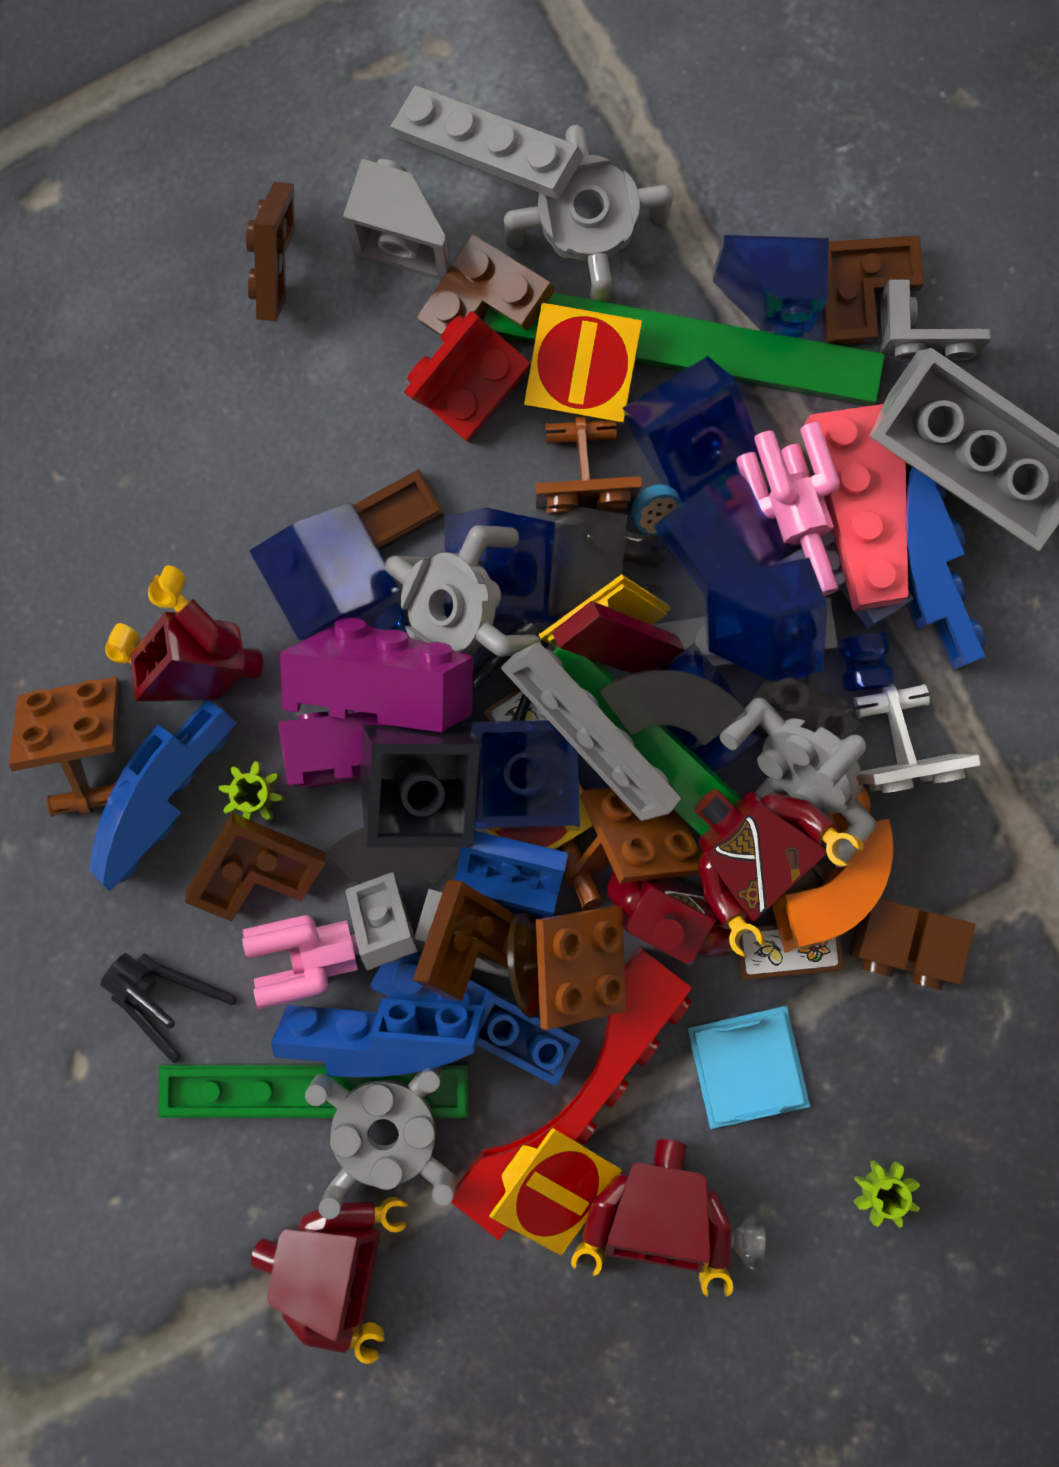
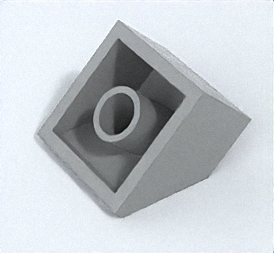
(393, 221)

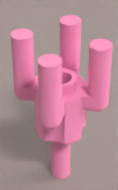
(796, 498)
(313, 954)

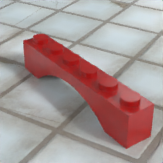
(651, 1000)

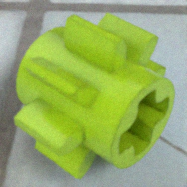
(238, 791)
(887, 1207)

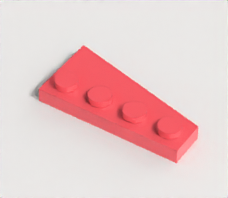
(867, 508)

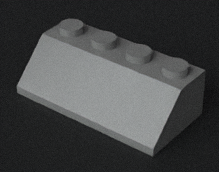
(974, 445)

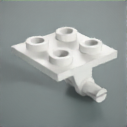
(900, 775)

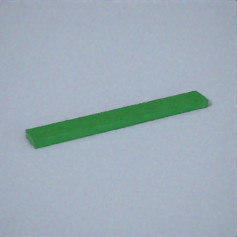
(742, 352)

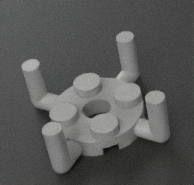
(596, 237)
(472, 592)
(807, 766)
(375, 1163)

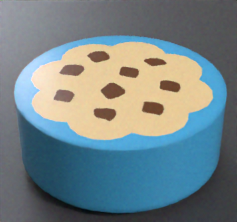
(652, 506)

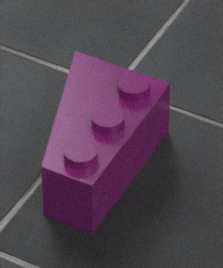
(378, 674)
(323, 748)

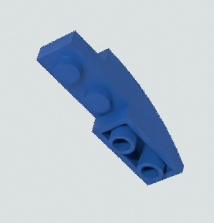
(938, 593)
(139, 803)
(504, 1027)
(388, 1042)

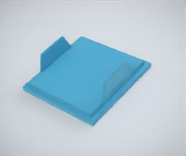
(748, 1067)

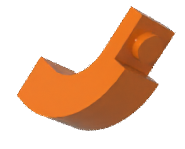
(846, 895)

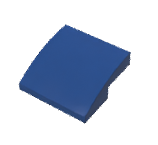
(513, 873)

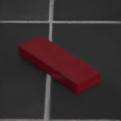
(617, 639)

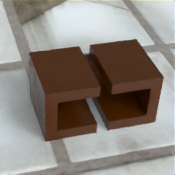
(913, 941)

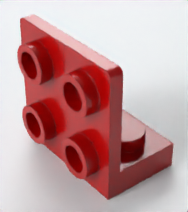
(467, 375)

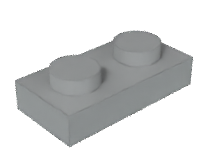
(380, 921)

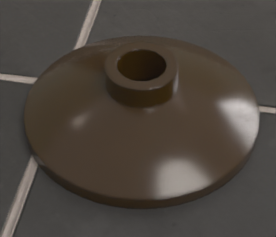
(524, 963)

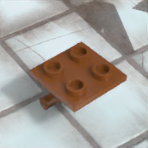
(607, 493)
(63, 728)
(633, 847)
(580, 966)

